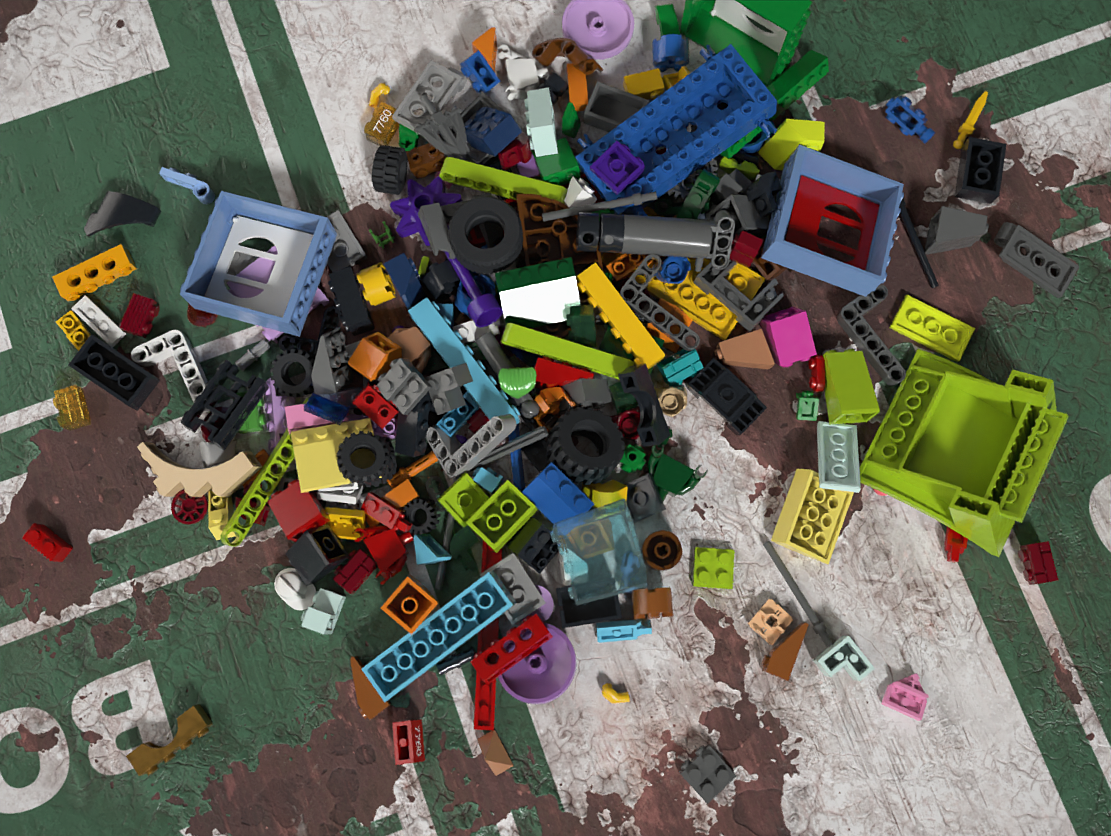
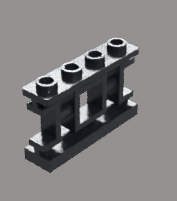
(236, 413)

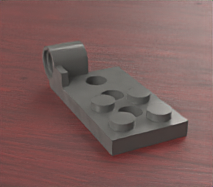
(1013, 237)

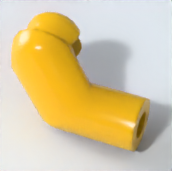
(376, 93)
(612, 696)

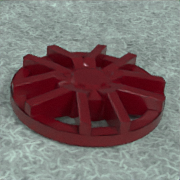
(189, 507)

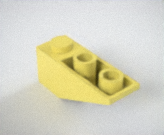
(219, 513)

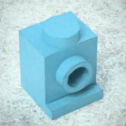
(487, 479)

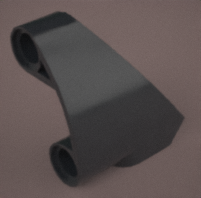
(121, 210)

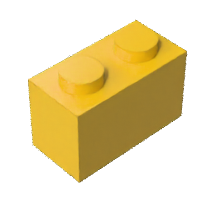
(644, 84)

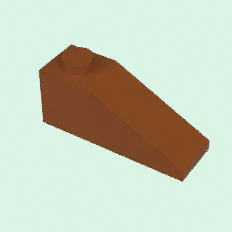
(783, 656)
(367, 697)

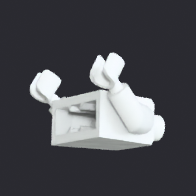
(521, 73)

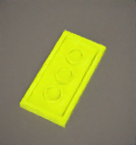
(932, 328)

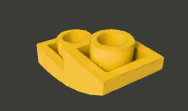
(74, 329)

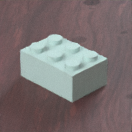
(541, 122)

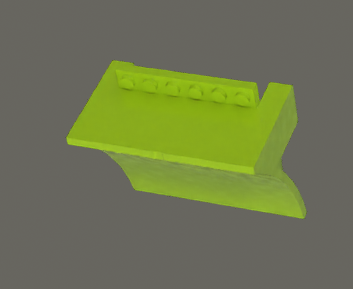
(965, 447)

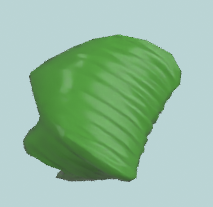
(517, 381)

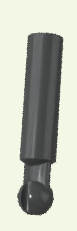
(498, 359)

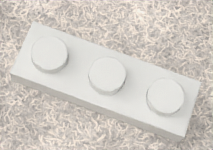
(98, 321)

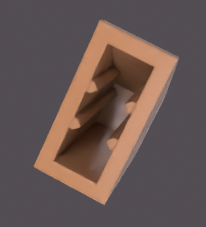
(745, 351)

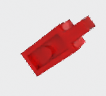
(385, 512)
(954, 544)

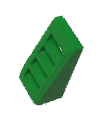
(570, 121)

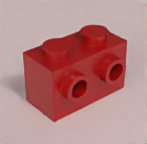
(375, 405)

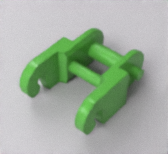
(377, 238)

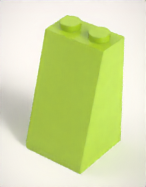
(848, 388)

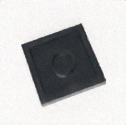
(643, 498)

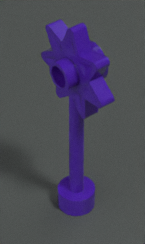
(483, 308)

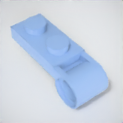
(189, 181)

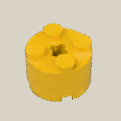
(377, 284)

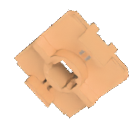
(759, 624)

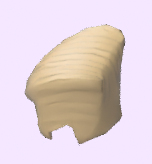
(672, 399)

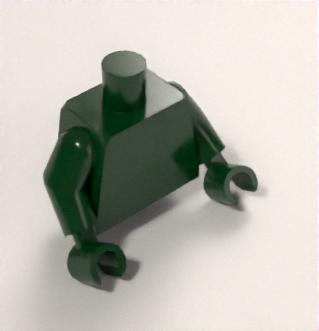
(672, 476)

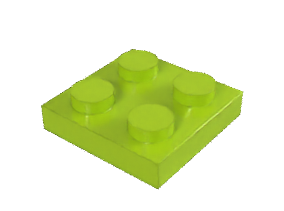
(463, 499)
(713, 568)

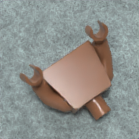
(414, 346)

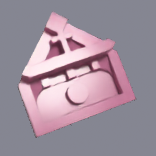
(906, 697)

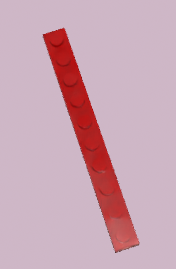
(486, 694)

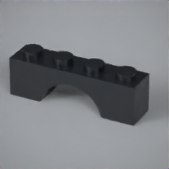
(652, 424)

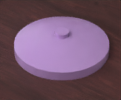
(599, 26)

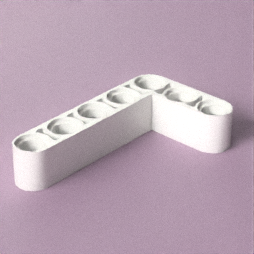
(177, 351)

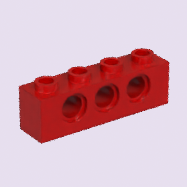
(488, 671)

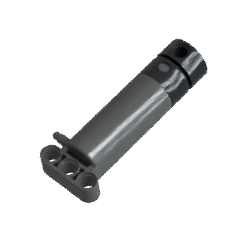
(657, 236)

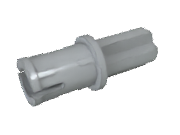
(252, 355)

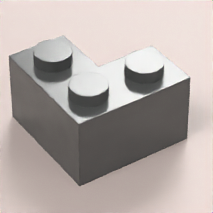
(729, 185)
(445, 388)
(586, 394)

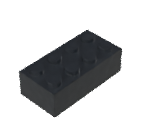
(114, 372)

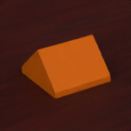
(487, 46)

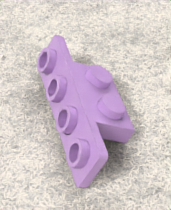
(276, 414)

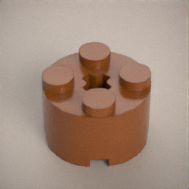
(652, 603)

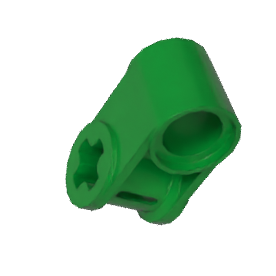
(407, 138)

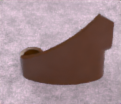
(563, 47)

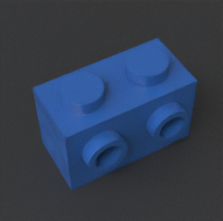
(479, 73)

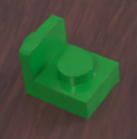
(807, 406)

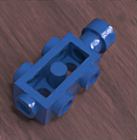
(905, 118)

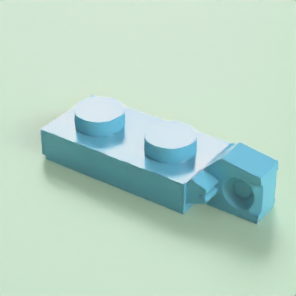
(622, 630)

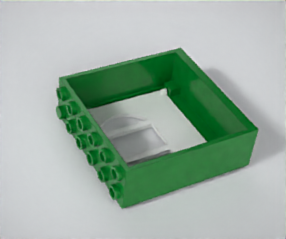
(725, 23)

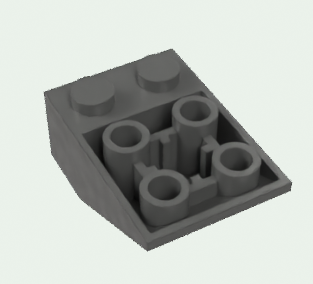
(331, 364)

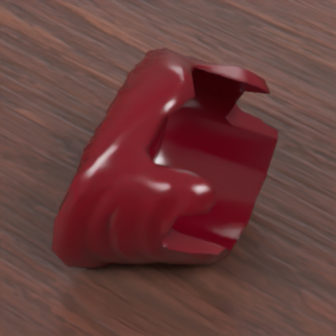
(628, 423)

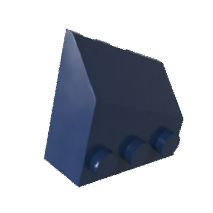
(406, 280)

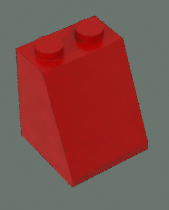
(297, 510)

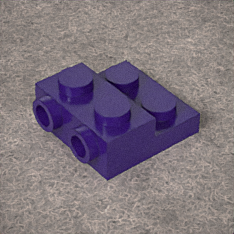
(617, 167)

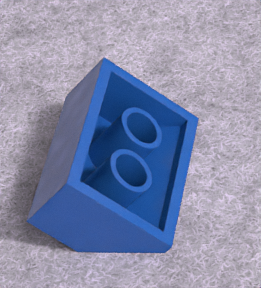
(556, 495)

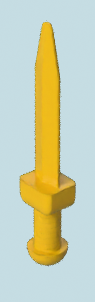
(967, 128)

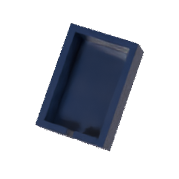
(491, 130)

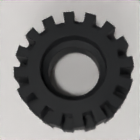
(430, 510)

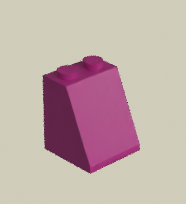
(788, 336)

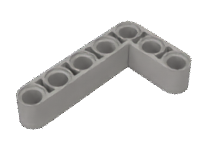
(457, 459)

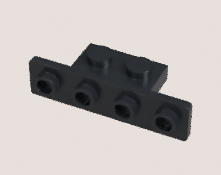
(535, 451)

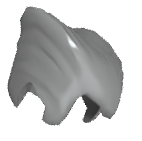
(213, 455)

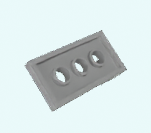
(452, 83)

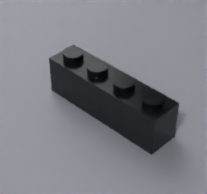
(413, 429)

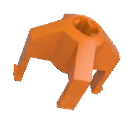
(549, 402)

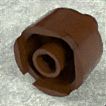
(671, 546)

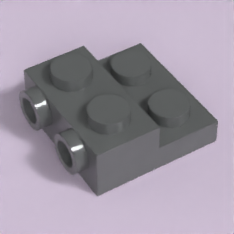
(403, 385)
(707, 773)

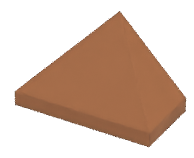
(494, 752)

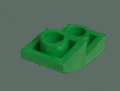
(667, 19)

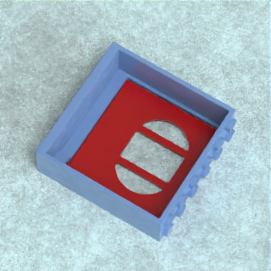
(808, 186)

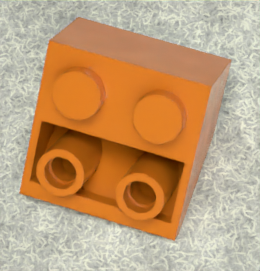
(374, 356)

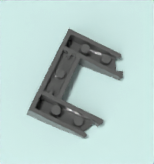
(437, 218)
(748, 312)

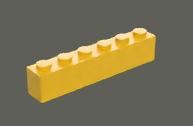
(619, 316)

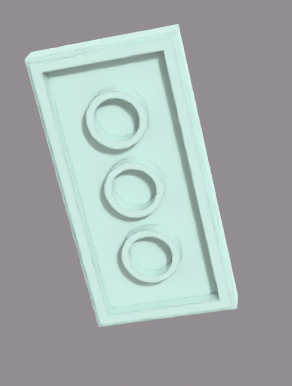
(838, 457)

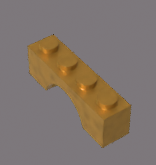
(149, 755)

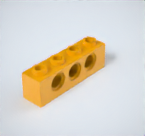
(84, 271)

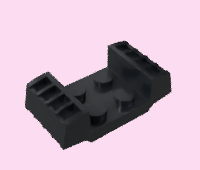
(727, 396)

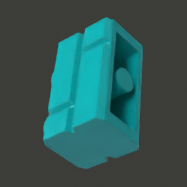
(680, 366)

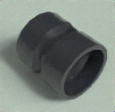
(556, 86)

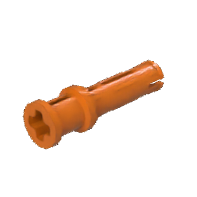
(413, 469)

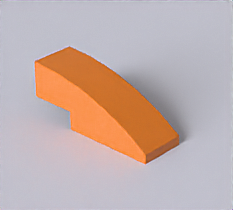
(577, 87)
(398, 497)

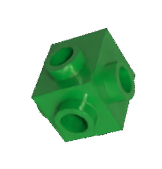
(632, 465)

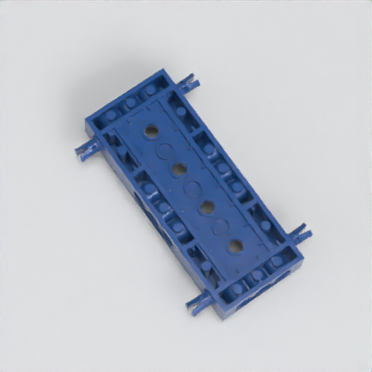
(666, 120)

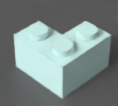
(324, 613)
(845, 655)

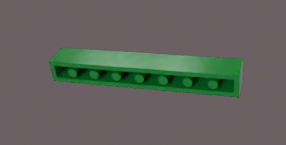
(788, 89)

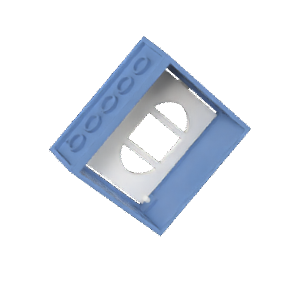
(293, 278)

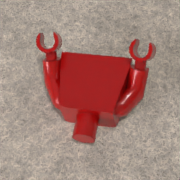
(386, 548)

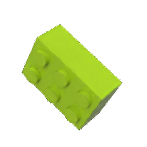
(502, 516)

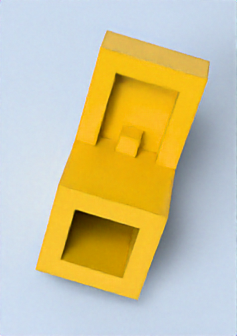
(605, 493)

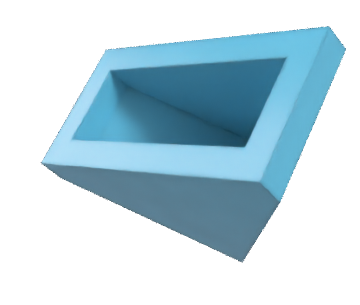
(429, 550)

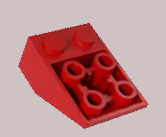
(556, 375)

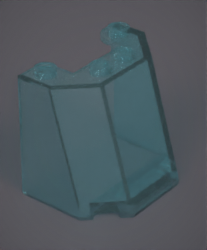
(601, 552)

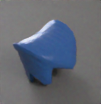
(673, 269)

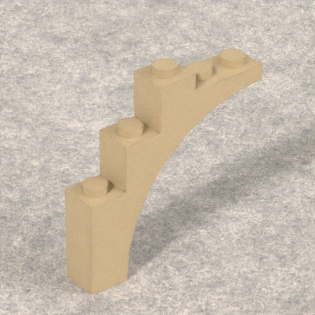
(222, 479)

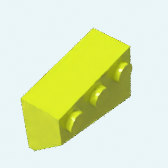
(788, 137)

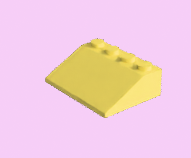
(317, 453)
(811, 517)

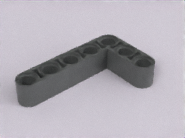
(654, 308)
(869, 335)

